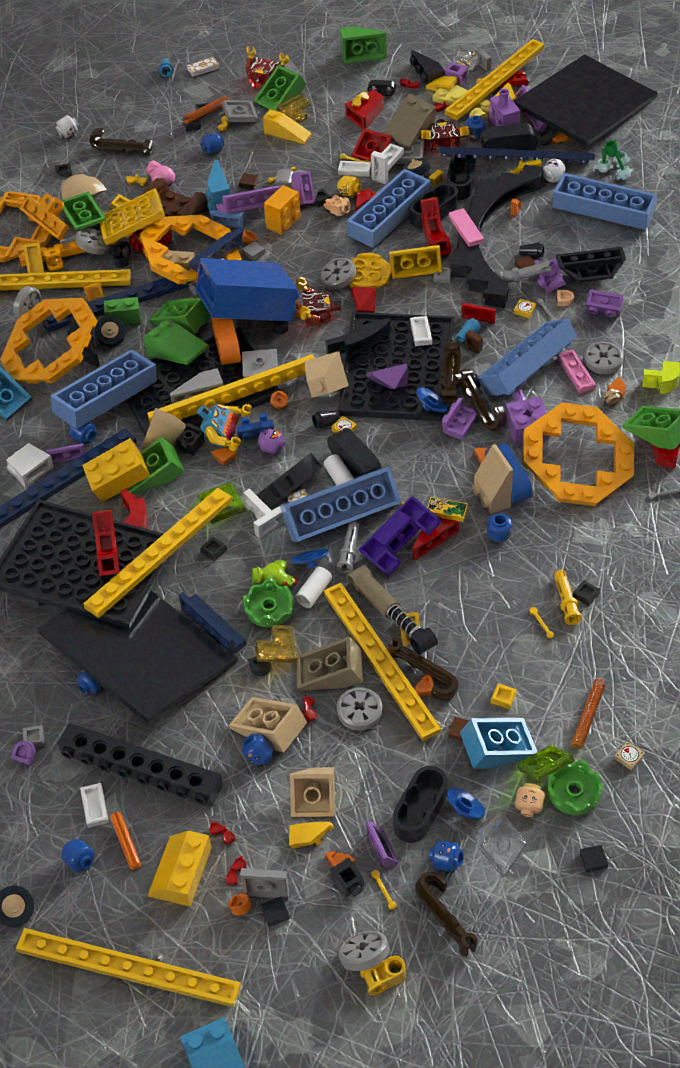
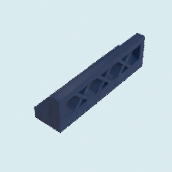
(219, 249)
(211, 622)

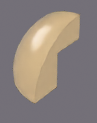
(80, 184)
(163, 426)

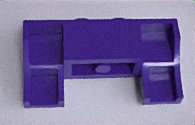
(396, 533)

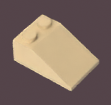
(494, 481)
(273, 719)

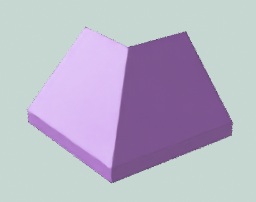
(391, 377)

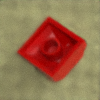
(369, 142)

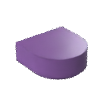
(23, 752)

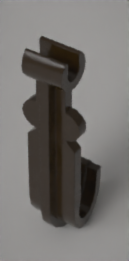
(118, 144)
(450, 368)
(479, 403)
(417, 661)
(441, 913)

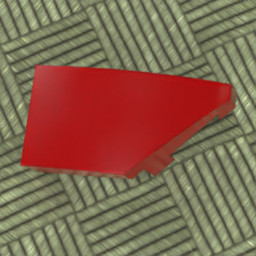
(363, 197)

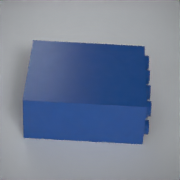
(246, 290)

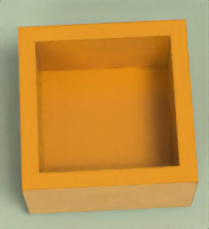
(282, 209)

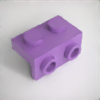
(553, 279)
(604, 303)
(459, 420)

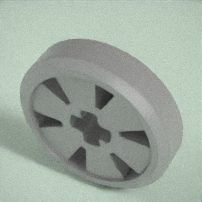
(91, 241)
(334, 281)
(25, 301)
(603, 358)
(359, 698)
(363, 950)

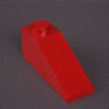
(426, 543)

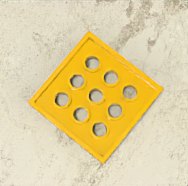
(132, 216)

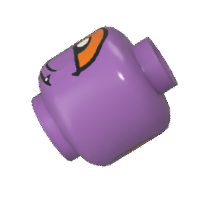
(271, 441)

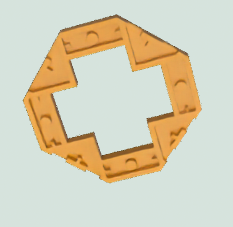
(181, 224)
(40, 235)
(19, 340)
(549, 474)

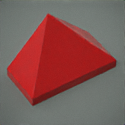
(364, 298)
(478, 312)

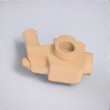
(337, 205)

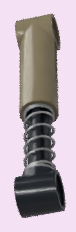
(363, 581)

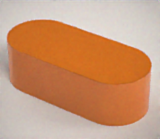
(226, 340)

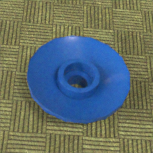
(431, 400)
(310, 557)
(465, 804)

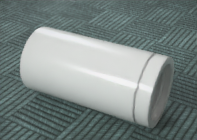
(337, 469)
(313, 587)

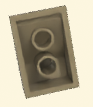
(409, 120)
(330, 666)

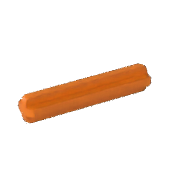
(125, 840)

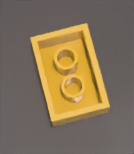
(116, 470)

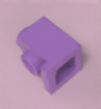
(459, 71)

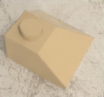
(325, 374)
(313, 792)

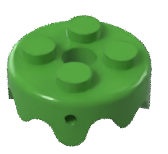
(268, 593)
(579, 776)

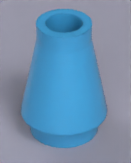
(165, 68)
(472, 325)

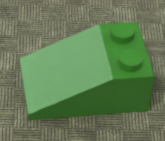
(362, 44)
(279, 88)
(81, 211)
(186, 312)
(173, 343)
(656, 425)
(162, 465)

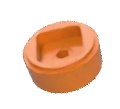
(249, 237)
(279, 400)
(240, 904)

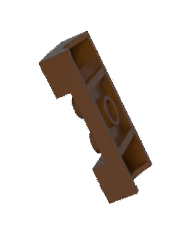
(177, 204)

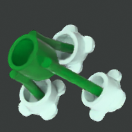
(620, 158)

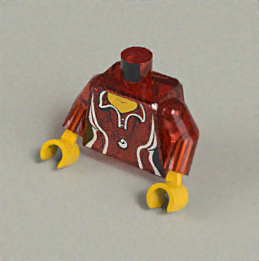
(259, 69)
(444, 134)
(316, 305)

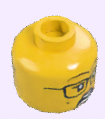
(349, 186)

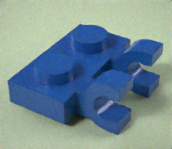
(249, 430)

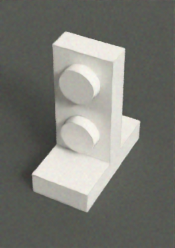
(384, 161)
(267, 519)

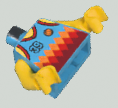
(221, 423)

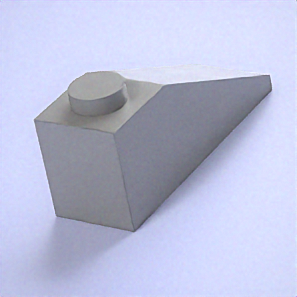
(197, 385)

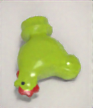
(273, 570)

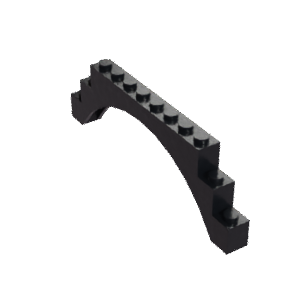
(488, 198)

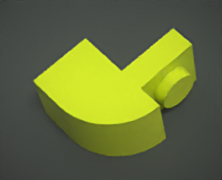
(665, 380)

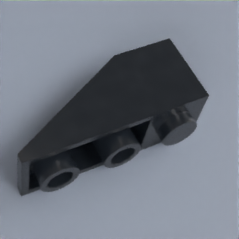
(426, 67)

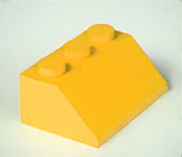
(415, 262)
(181, 868)

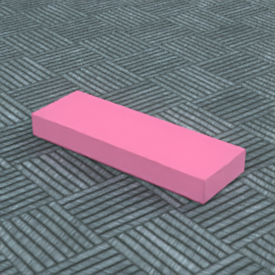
(466, 227)
(576, 371)

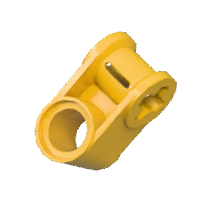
(383, 977)

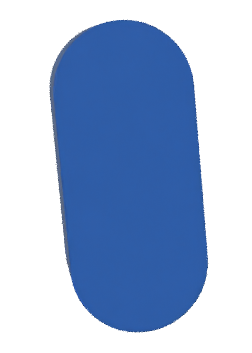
(520, 484)

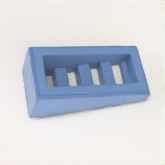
(238, 218)

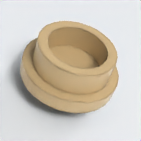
(612, 396)

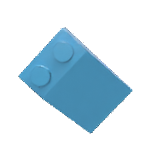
(216, 186)
(11, 395)
(496, 741)
(212, 1047)

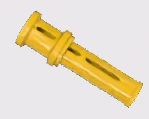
(568, 604)

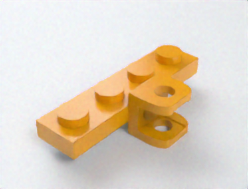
(45, 214)
(54, 255)

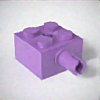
(503, 110)
(522, 414)

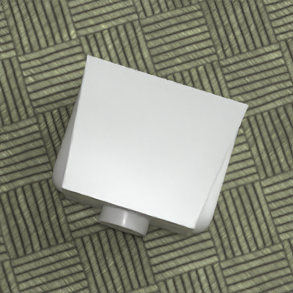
(29, 464)

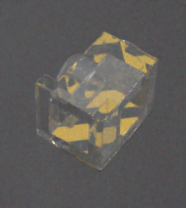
(466, 58)

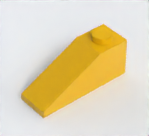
(282, 126)

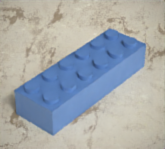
(604, 201)
(386, 208)
(527, 357)
(103, 388)
(340, 504)

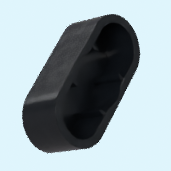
(509, 137)
(462, 174)
(447, 200)
(353, 452)
(420, 804)

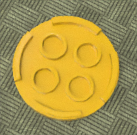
(371, 271)

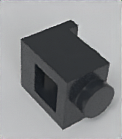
(190, 439)
(345, 872)

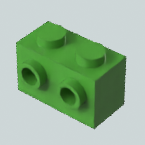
(125, 309)

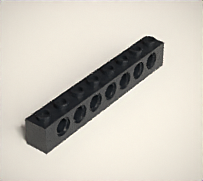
(150, 761)

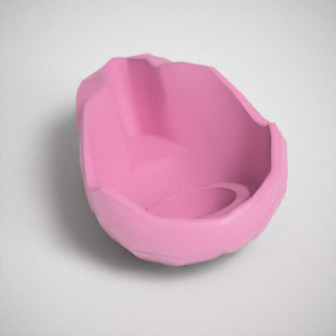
(155, 171)

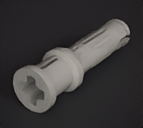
(516, 274)
(353, 528)

